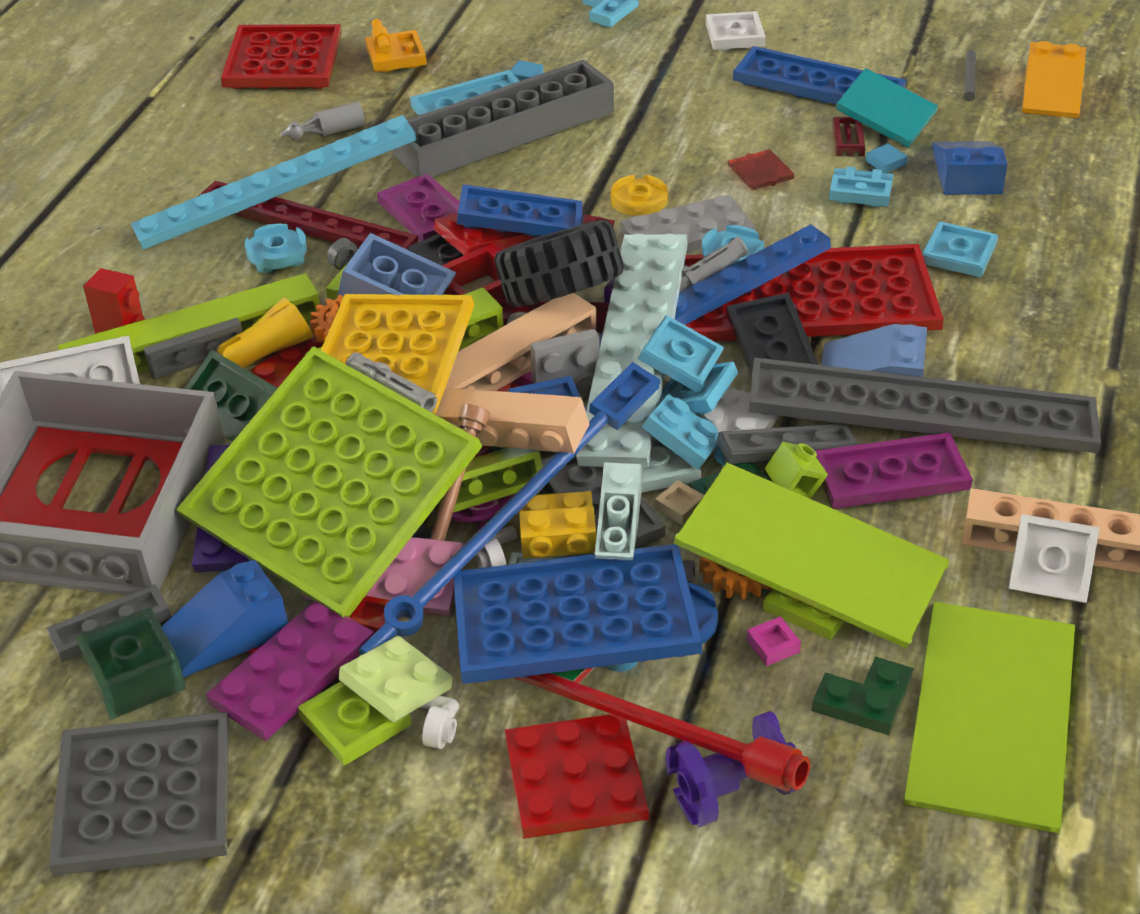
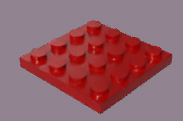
(282, 56)

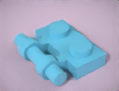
(861, 187)

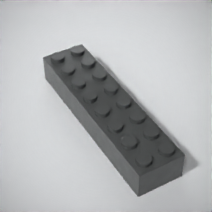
(506, 118)

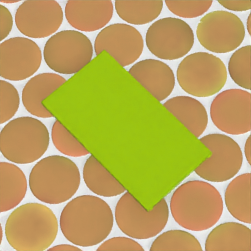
(814, 554)
(993, 717)

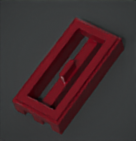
(849, 147)

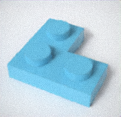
(610, 11)

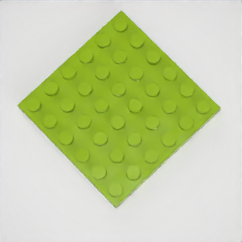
(329, 481)

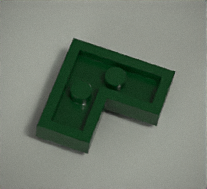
(867, 704)

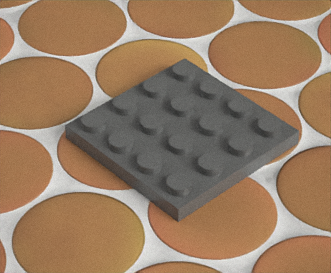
(141, 794)

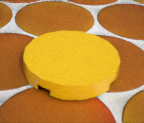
(639, 195)

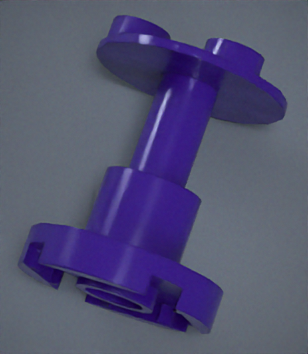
(713, 776)

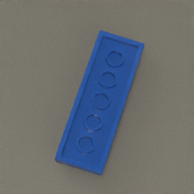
(798, 75)

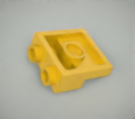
(558, 525)

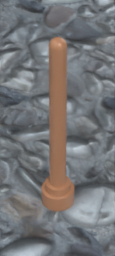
(472, 420)

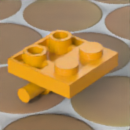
(394, 49)

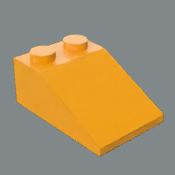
(1054, 79)

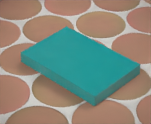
(887, 107)

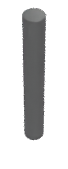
(970, 75)

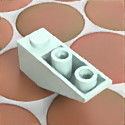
(618, 511)

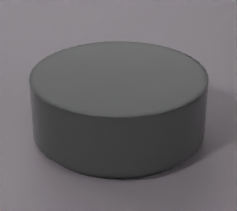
(341, 253)

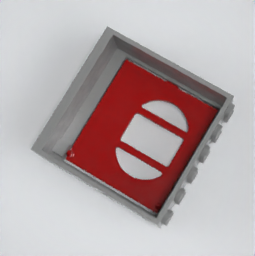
(63, 415)

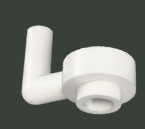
(492, 553)
(439, 722)

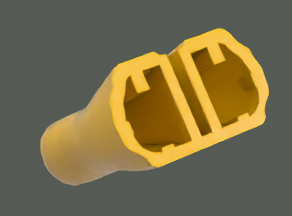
(276, 330)

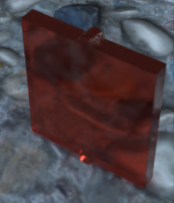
(761, 169)

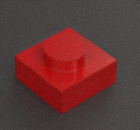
(370, 613)

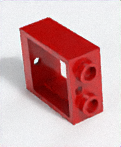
(474, 267)

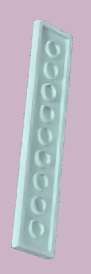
(637, 305)

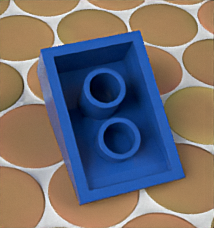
(970, 167)
(226, 618)

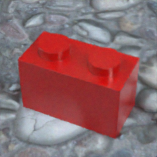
(112, 300)

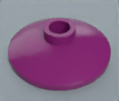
(481, 513)

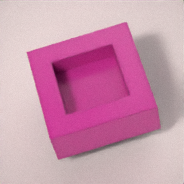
(773, 641)

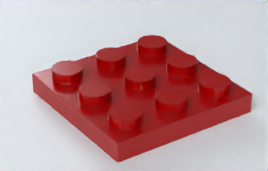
(575, 775)

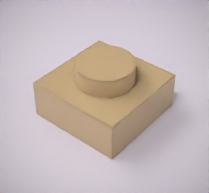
(678, 502)

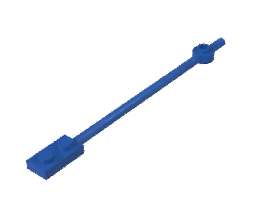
(610, 407)

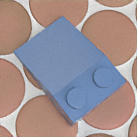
(390, 269)
(884, 349)

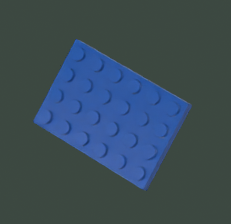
(573, 614)

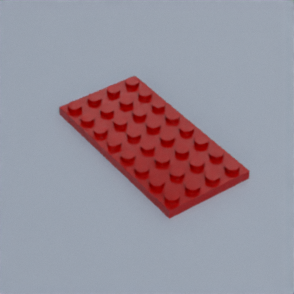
(844, 293)

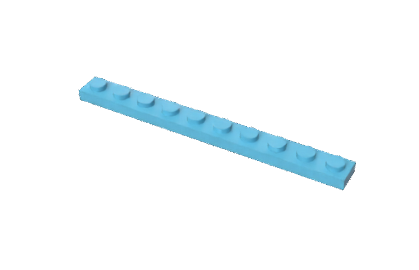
(272, 182)

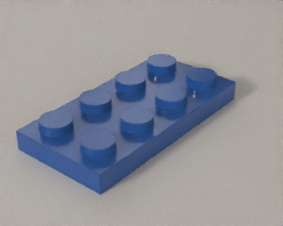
(516, 211)

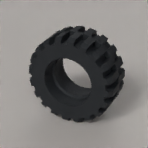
(559, 263)

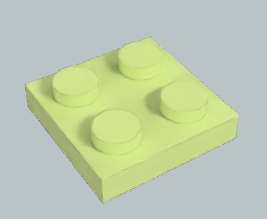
(395, 678)

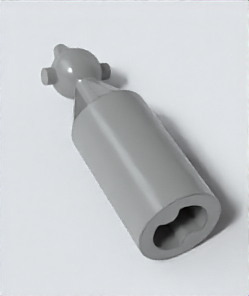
(328, 122)

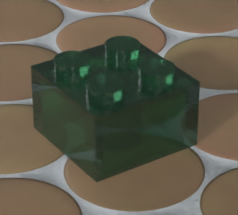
(130, 663)

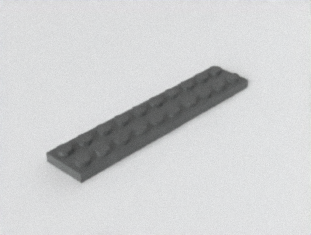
(925, 405)

